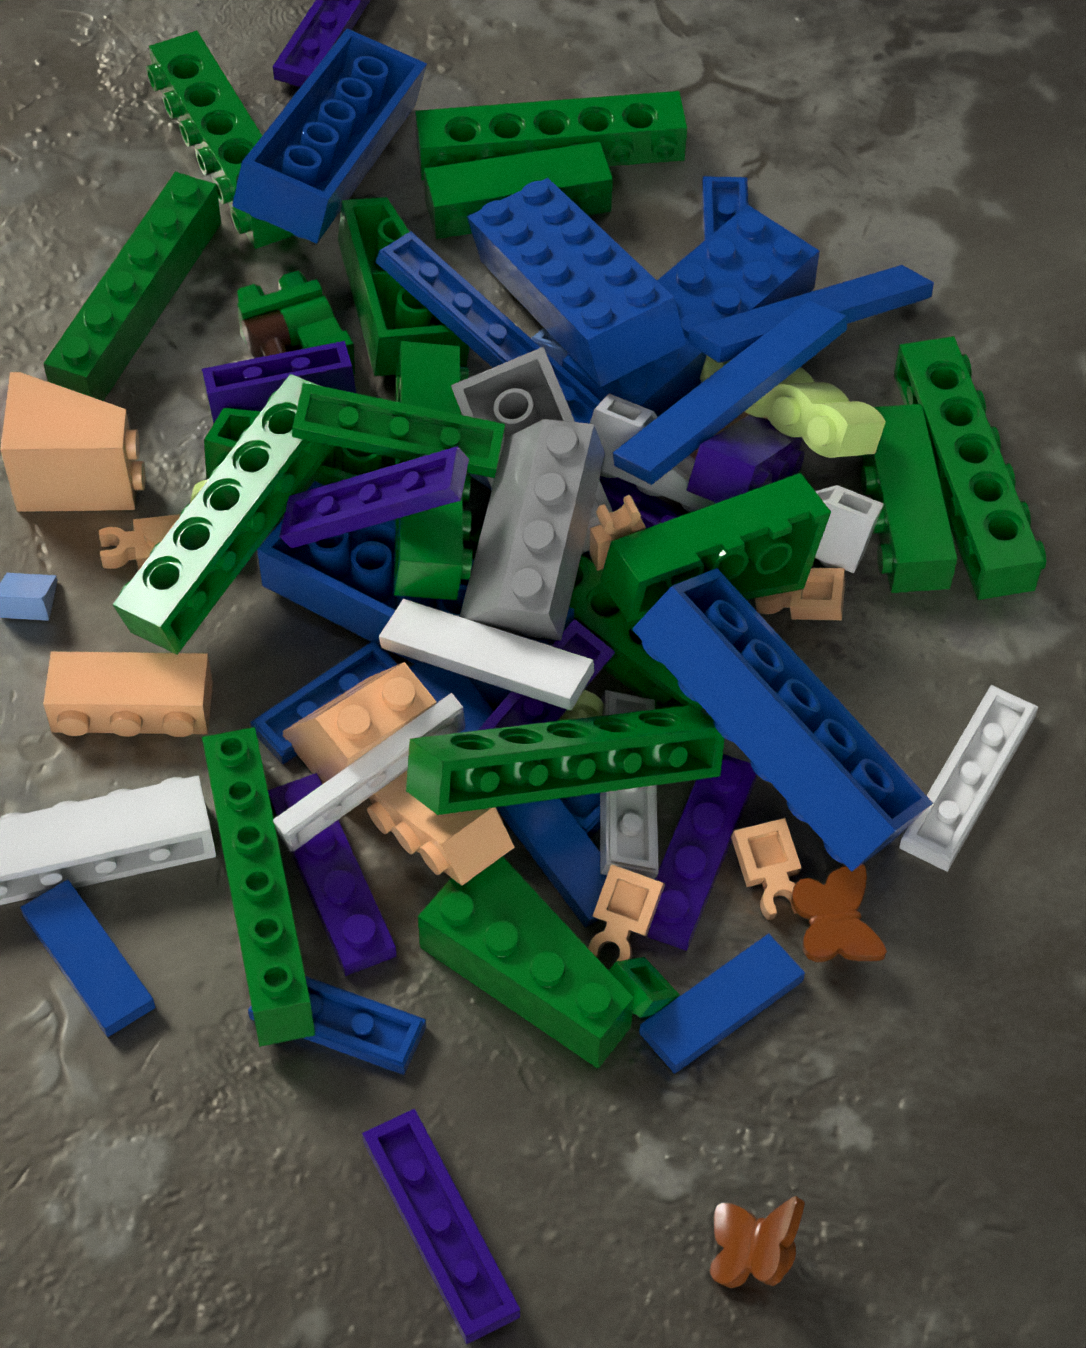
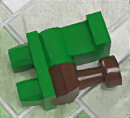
(288, 317)

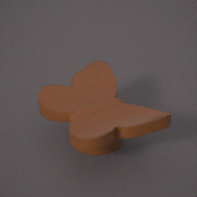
(836, 918)
(755, 1244)

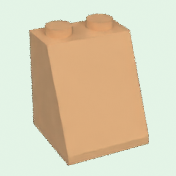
(68, 450)
(358, 720)

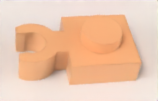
(612, 527)
(134, 544)
(818, 600)
(768, 859)
(627, 906)

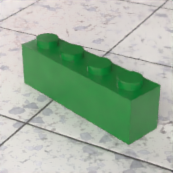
(465, 187)
(913, 522)

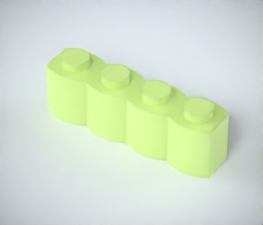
(817, 414)

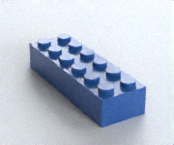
(329, 136)
(730, 272)
(577, 281)
(353, 584)
(781, 717)

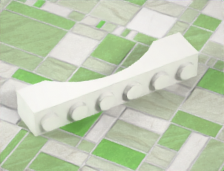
(851, 514)

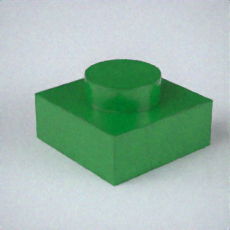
(645, 984)

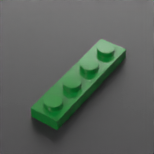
(394, 428)

